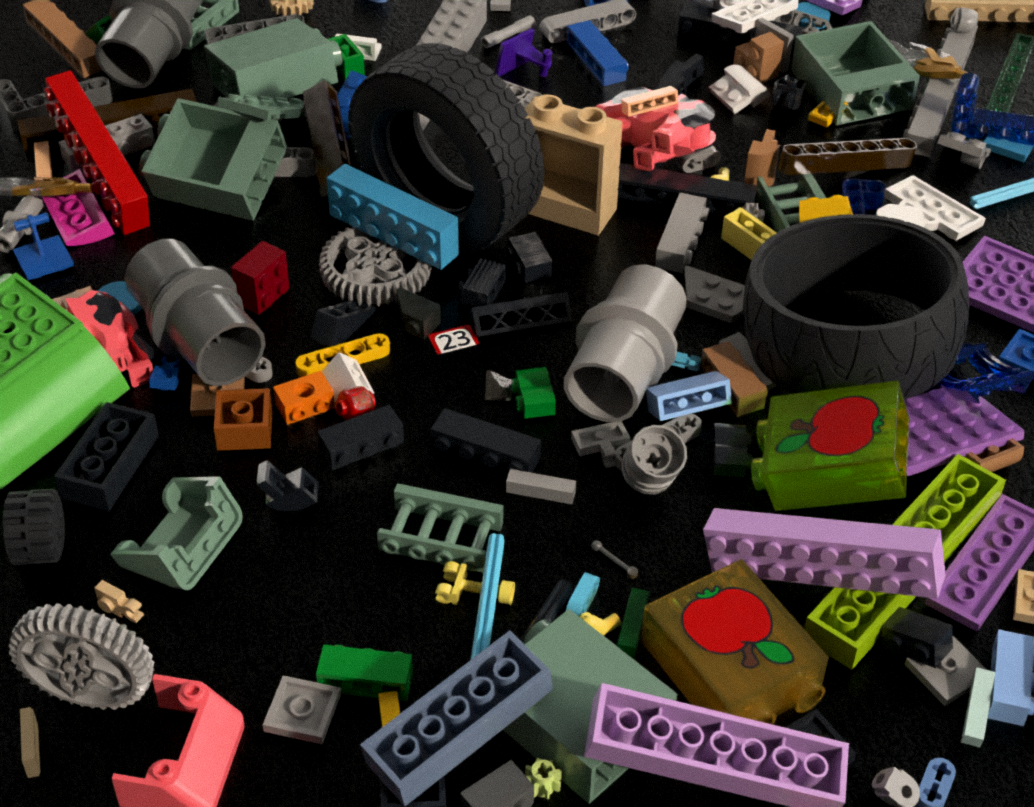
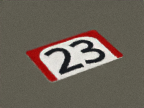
(453, 339)

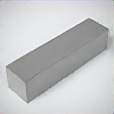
(540, 486)

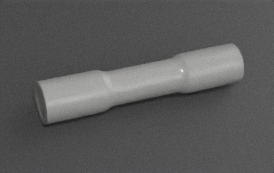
(518, 27)

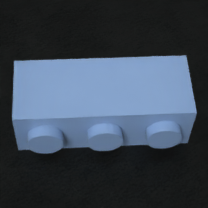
(688, 395)
(1013, 678)

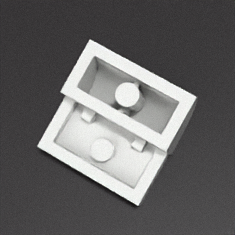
(738, 89)

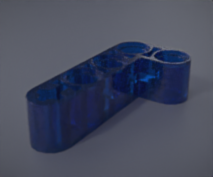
(863, 194)

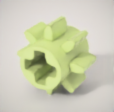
(544, 777)

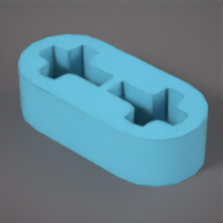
(583, 594)

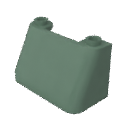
(190, 535)

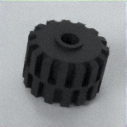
(33, 526)

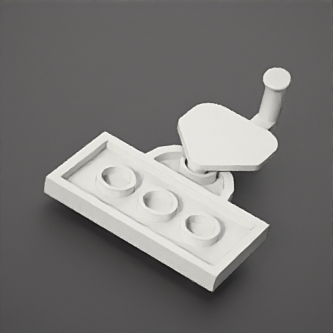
(743, 14)
(928, 207)

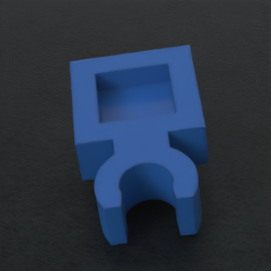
(167, 375)

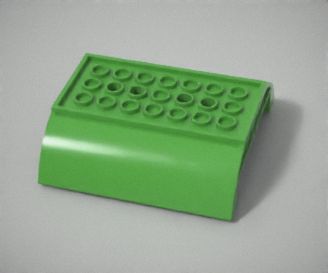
(49, 376)

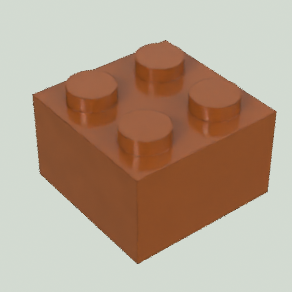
(243, 419)

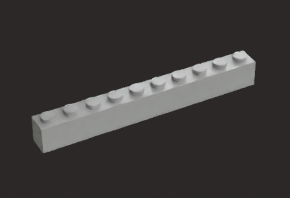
(937, 94)

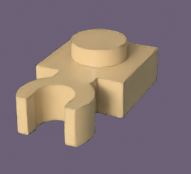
(114, 600)

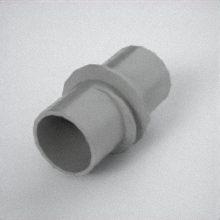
(625, 343)

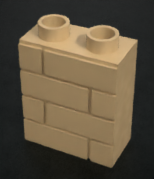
(579, 163)

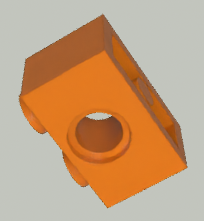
(304, 397)

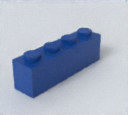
(597, 53)

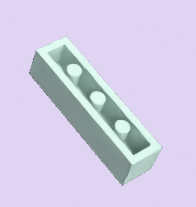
(978, 707)

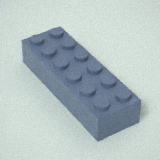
(457, 717)

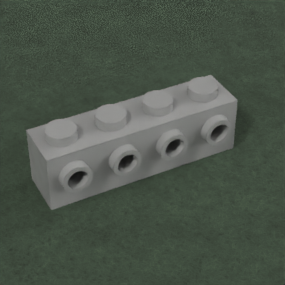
(128, 134)

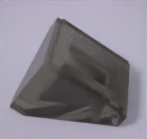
(497, 387)

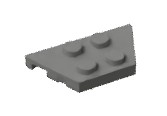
(713, 295)

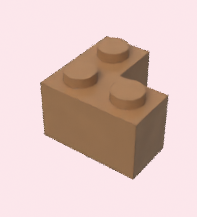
(761, 57)

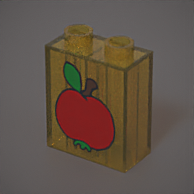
(735, 647)

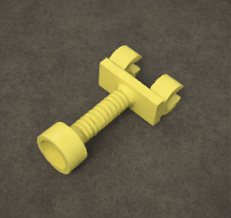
(458, 573)

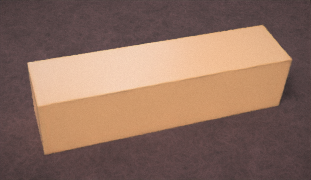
(649, 101)
(43, 159)

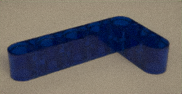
(984, 123)

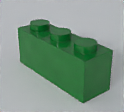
(365, 671)

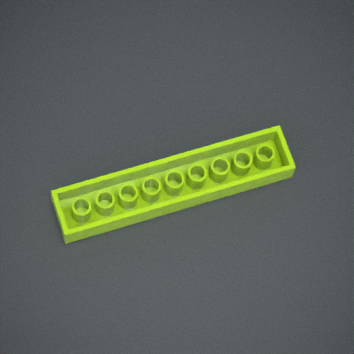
(954, 502)

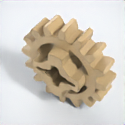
(290, 7)

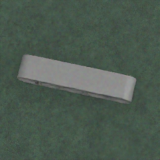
(602, 15)

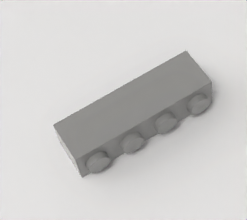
(681, 233)

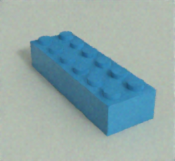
(393, 216)

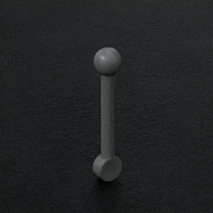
(632, 572)

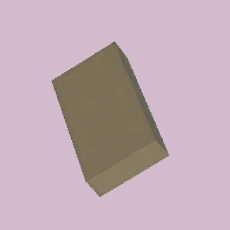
(30, 742)

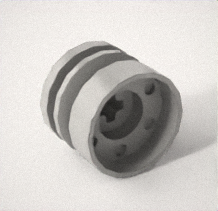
(658, 448)

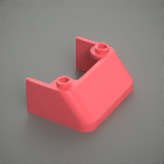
(205, 757)

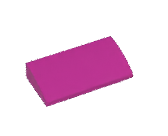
(78, 215)

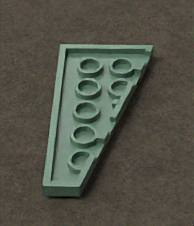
(264, 107)

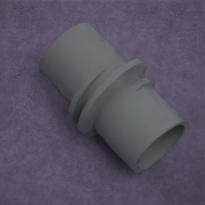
(144, 38)
(194, 312)

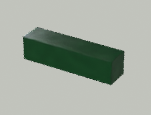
(633, 621)

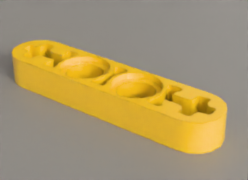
(371, 342)

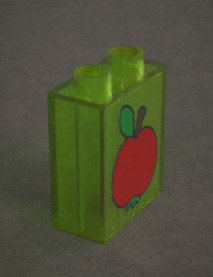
(834, 447)

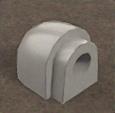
(963, 20)
(896, 788)

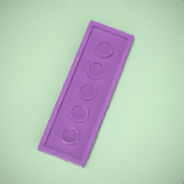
(987, 564)

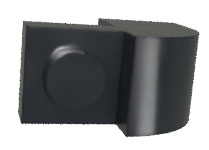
(288, 491)

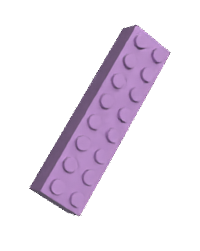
(828, 551)
(716, 749)

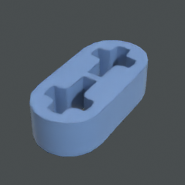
(930, 784)

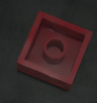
(261, 277)

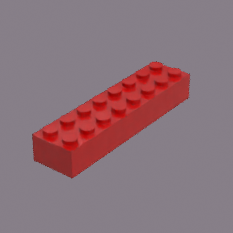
(97, 153)

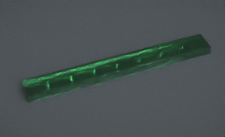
(1011, 73)

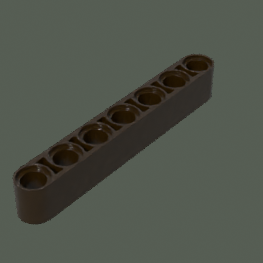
(846, 156)

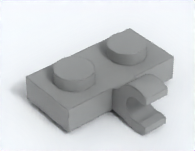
(601, 439)

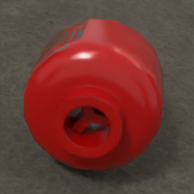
(354, 402)

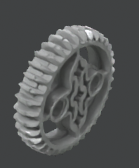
(372, 269)
(81, 656)

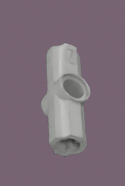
(8, 234)

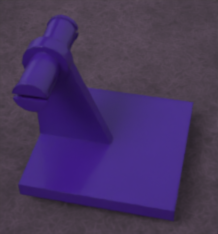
(519, 51)

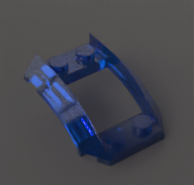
(995, 376)

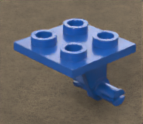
(41, 256)

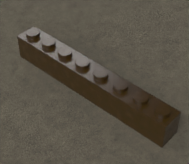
(151, 107)

